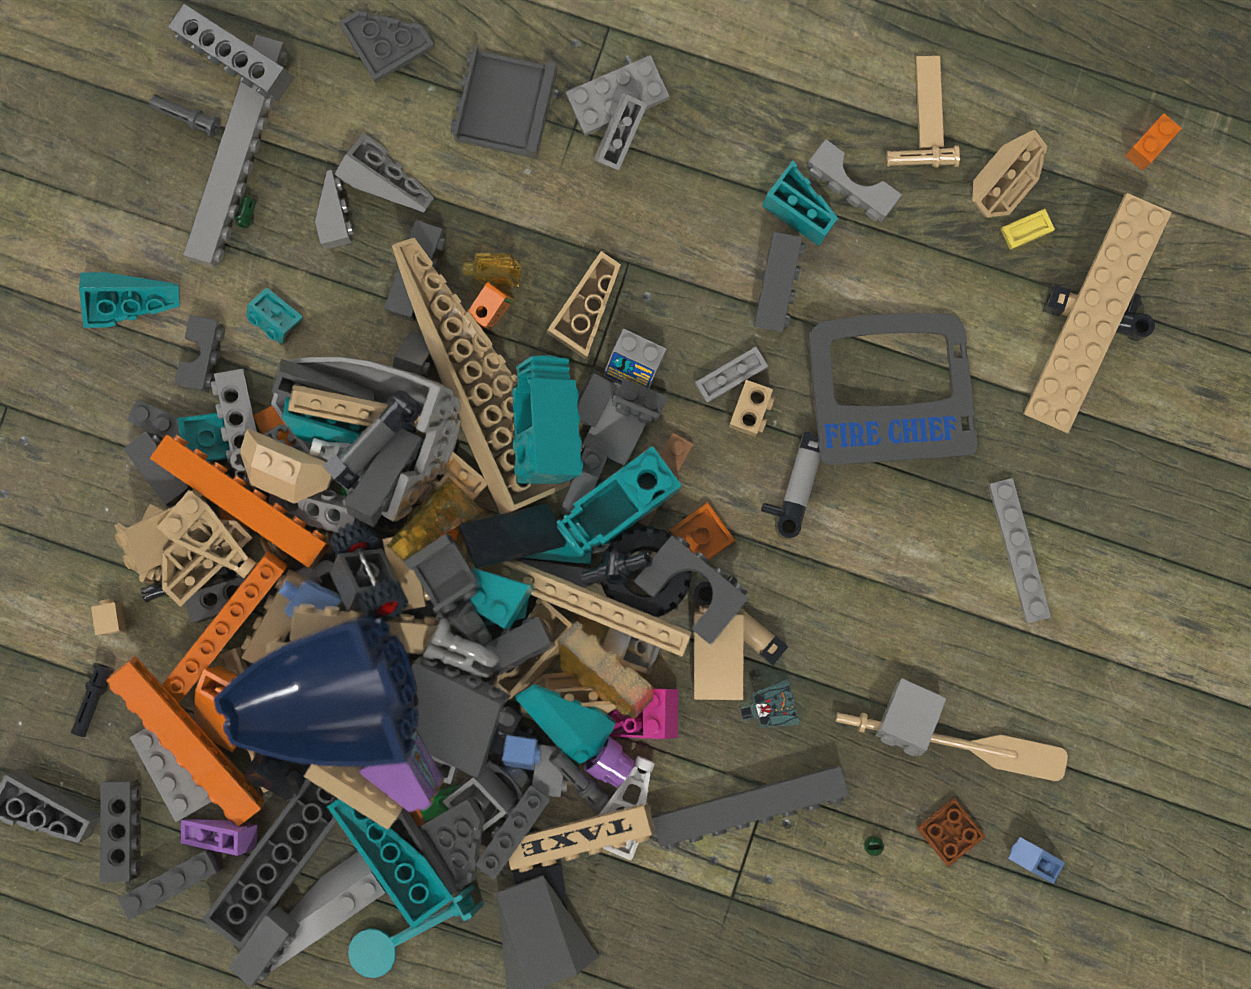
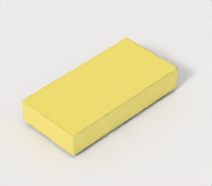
(1027, 229)

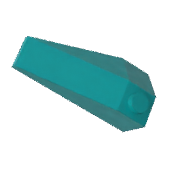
(571, 726)

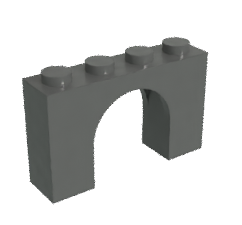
(677, 558)

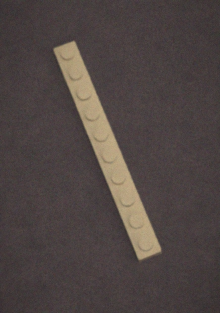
(593, 605)

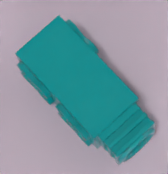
(546, 422)
(619, 502)

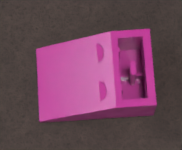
(656, 721)

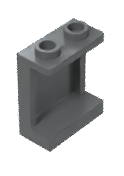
(444, 573)

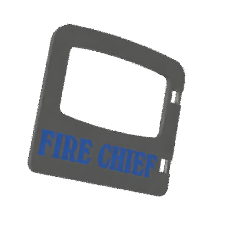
(895, 431)

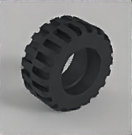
(672, 593)

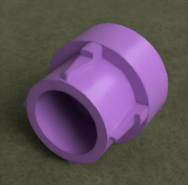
(610, 764)

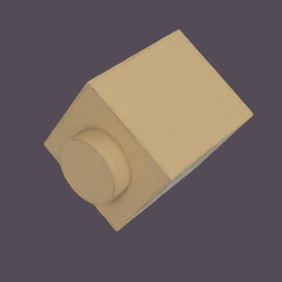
(108, 617)

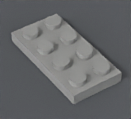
(597, 99)
(172, 781)

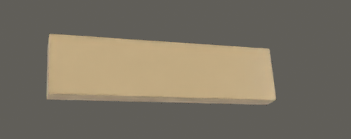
(929, 102)

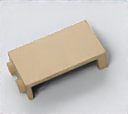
(144, 542)
(719, 665)

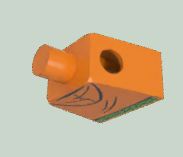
(494, 301)

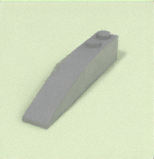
(332, 902)

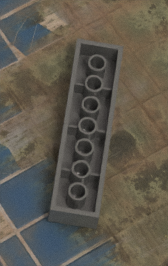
(273, 865)

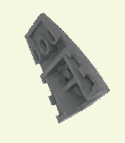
(539, 936)

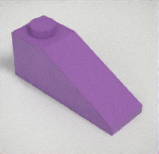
(219, 835)

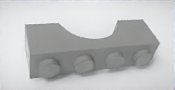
(875, 199)

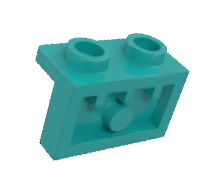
(272, 315)

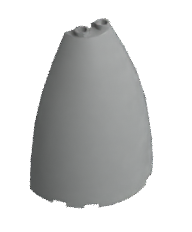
(437, 419)

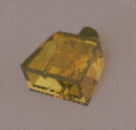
(494, 269)

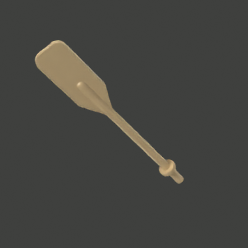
(998, 751)

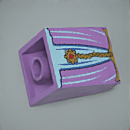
(408, 783)

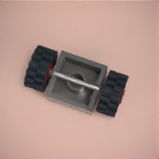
(365, 574)

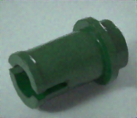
(245, 213)

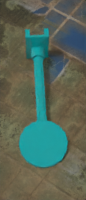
(374, 951)

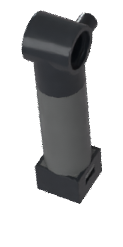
(399, 414)

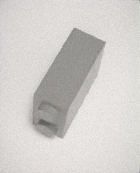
(910, 718)

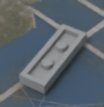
(731, 375)

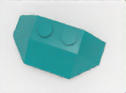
(308, 427)

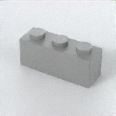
(620, 131)

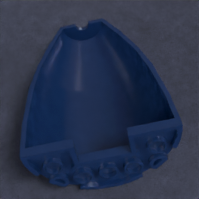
(327, 699)

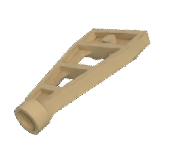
(184, 516)

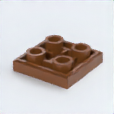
(950, 832)

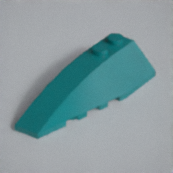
(395, 864)

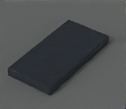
(511, 535)

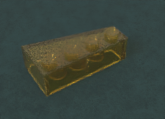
(434, 518)
(603, 672)

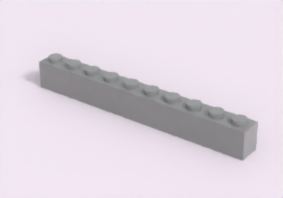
(232, 165)

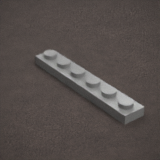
(1019, 550)

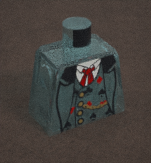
(772, 706)

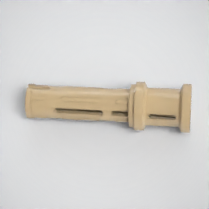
(935, 157)

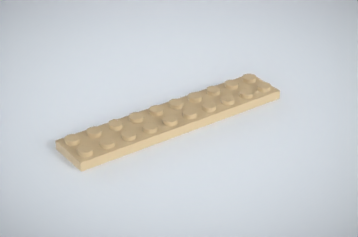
(1097, 312)

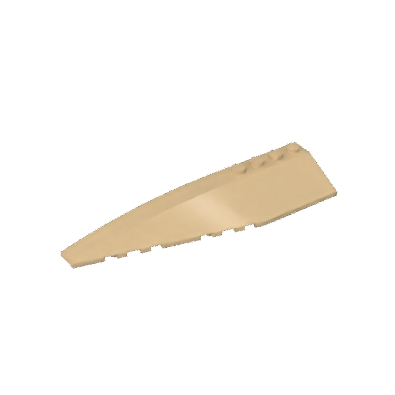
(475, 375)

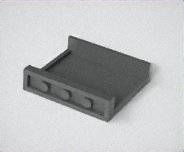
(504, 103)
(456, 714)

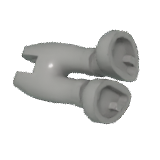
(460, 652)

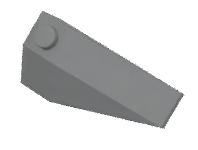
(372, 171)

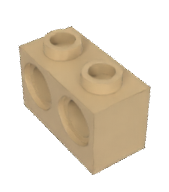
(747, 407)

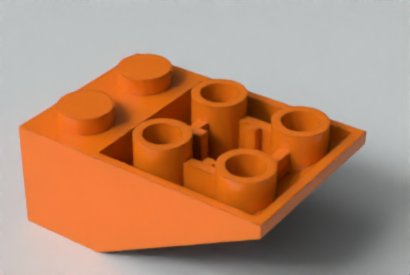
(211, 683)

